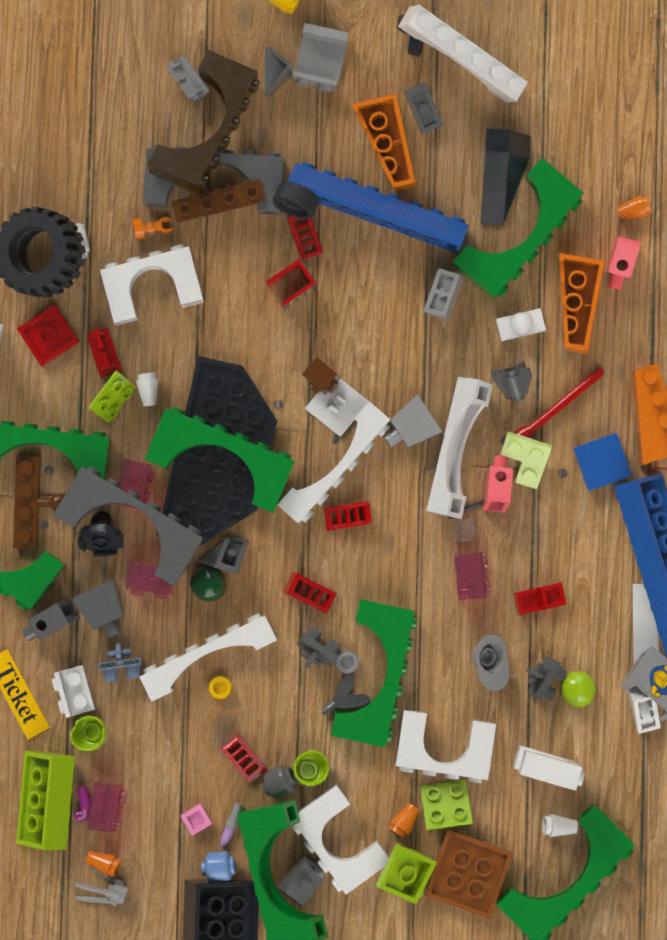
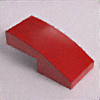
(539, 598)

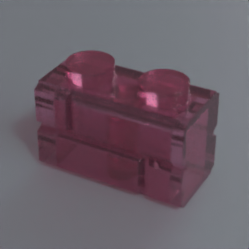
(471, 576)
(142, 580)
(106, 805)

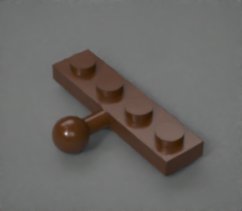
(28, 502)

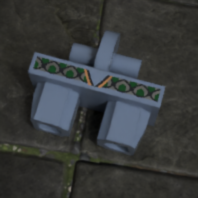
(110, 668)

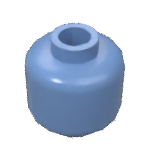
(219, 866)

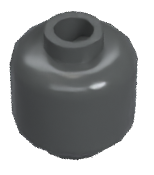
(279, 782)

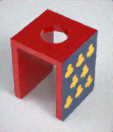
(287, 271)

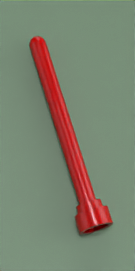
(528, 431)

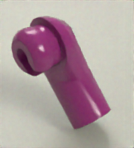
(85, 804)

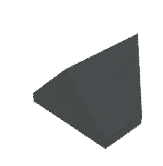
(277, 71)
(226, 554)

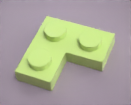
(532, 455)

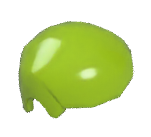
(578, 689)
(88, 733)
(311, 768)

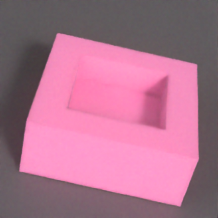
(196, 819)

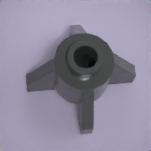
(513, 381)

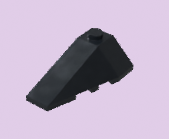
(504, 165)

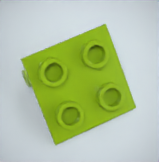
(112, 397)
(446, 804)

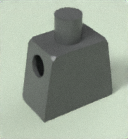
(101, 607)
(51, 621)
(302, 879)

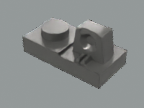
(423, 108)

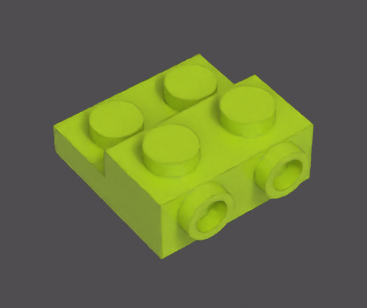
(406, 873)

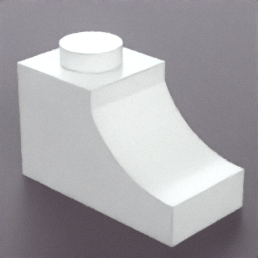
(644, 710)

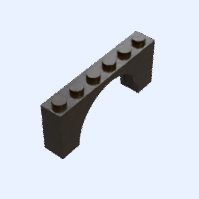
(192, 165)

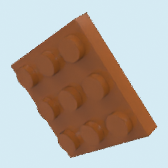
(468, 873)

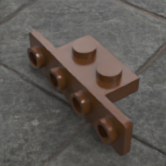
(218, 201)

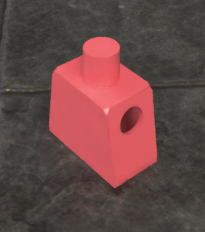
(624, 250)
(498, 494)

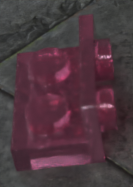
(136, 477)

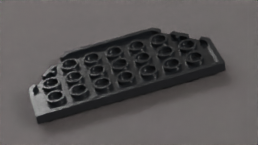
(207, 482)

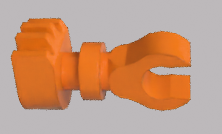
(140, 229)

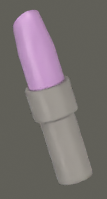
(231, 824)

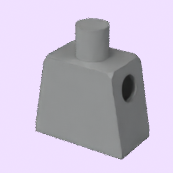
(412, 425)

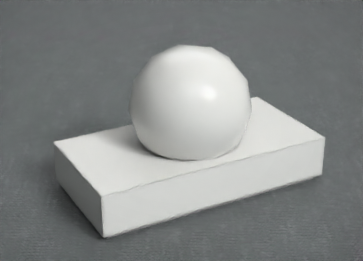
(520, 325)

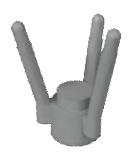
(114, 894)

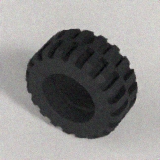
(65, 257)

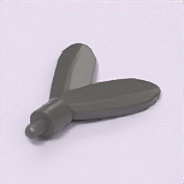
(342, 699)

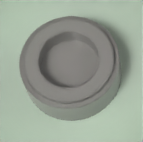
(347, 662)

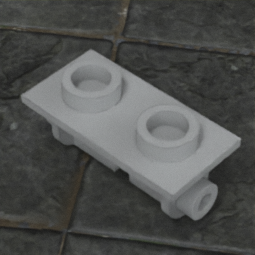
(190, 80)

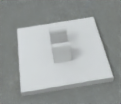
(337, 408)

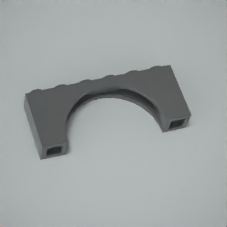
(249, 164)
(176, 541)

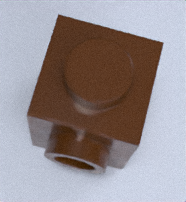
(321, 377)

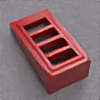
(311, 253)
(366, 510)
(295, 577)
(250, 753)

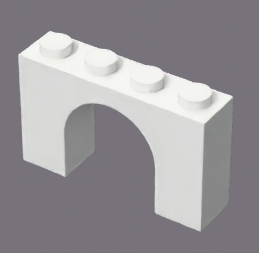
(120, 279)
(472, 764)
(548, 768)
(347, 872)

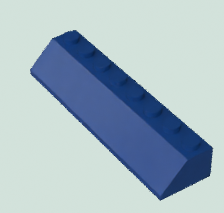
(381, 209)
(645, 516)

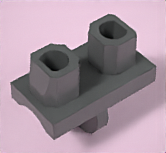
(315, 652)
(542, 678)

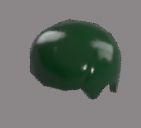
(208, 584)

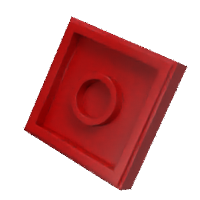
(48, 335)

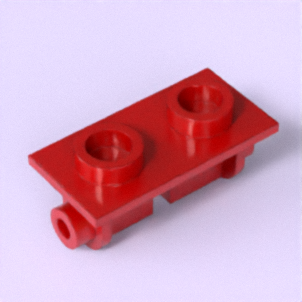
(103, 352)

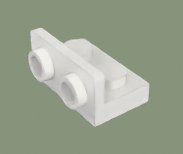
(74, 691)

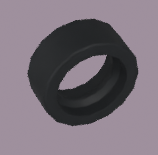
(295, 200)

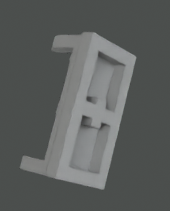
(443, 294)

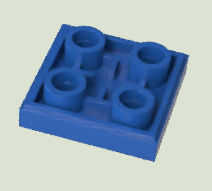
(602, 462)

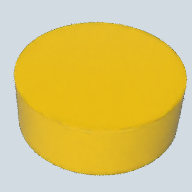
(220, 687)

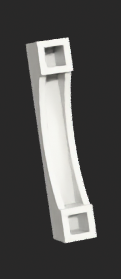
(434, 32)
(467, 403)
(369, 424)
(161, 679)

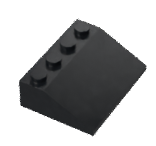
(220, 910)

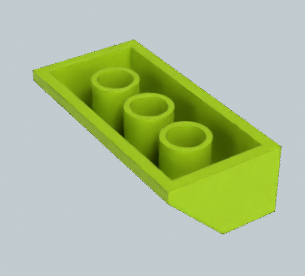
(45, 800)

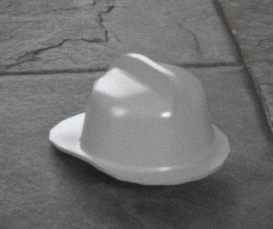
(491, 662)

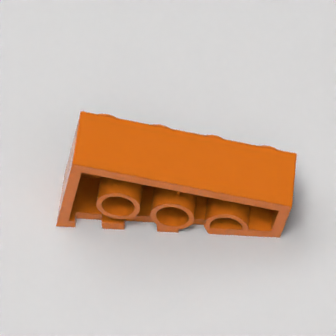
(387, 134)
(580, 294)
(650, 413)

